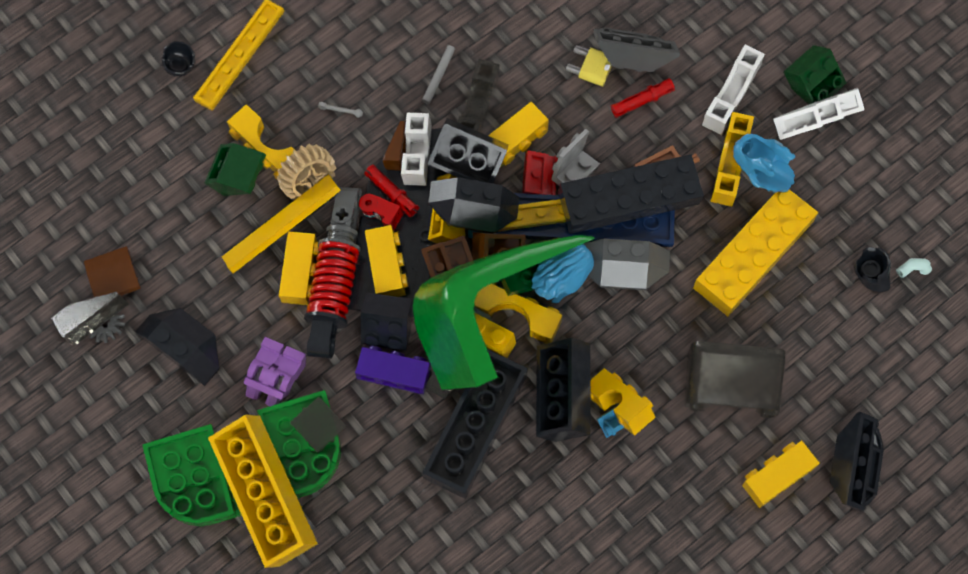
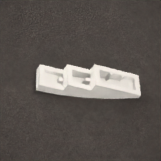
(818, 114)

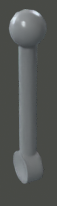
(358, 112)

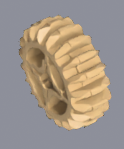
(304, 170)

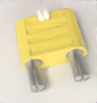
(595, 67)

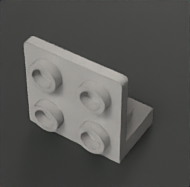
(573, 161)

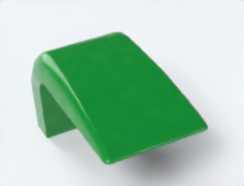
(446, 311)

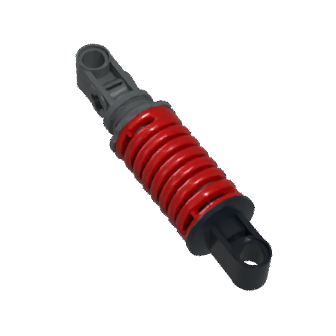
(334, 275)

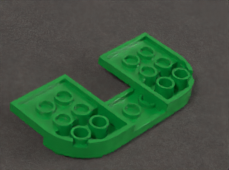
(191, 481)

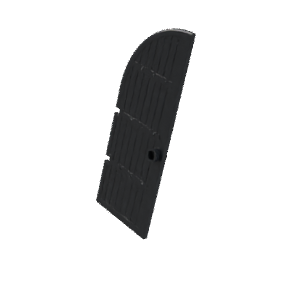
(412, 233)

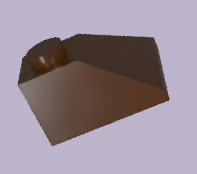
(487, 244)

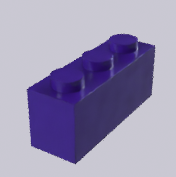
(393, 369)

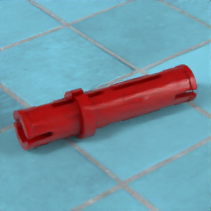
(648, 95)
(391, 190)

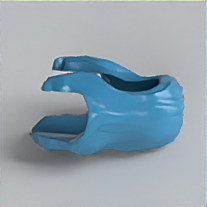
(765, 162)
(563, 273)

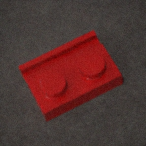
(538, 173)

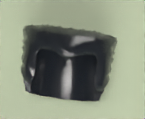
(874, 269)

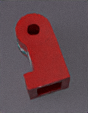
(381, 209)

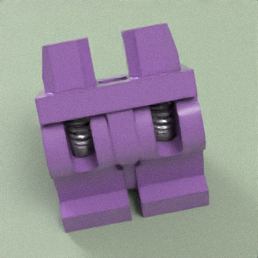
(277, 371)

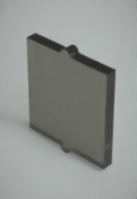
(318, 424)

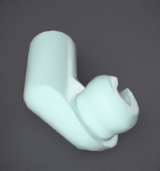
(920, 264)

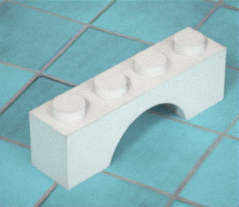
(732, 92)

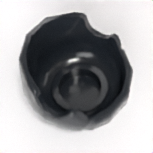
(178, 58)

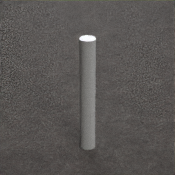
(438, 74)

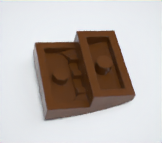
(446, 255)
(112, 273)

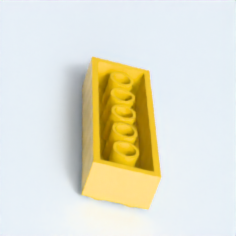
(755, 251)
(262, 491)

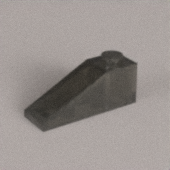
(84, 317)

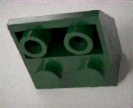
(815, 75)
(235, 169)

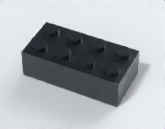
(563, 390)

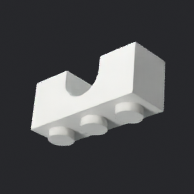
(415, 160)

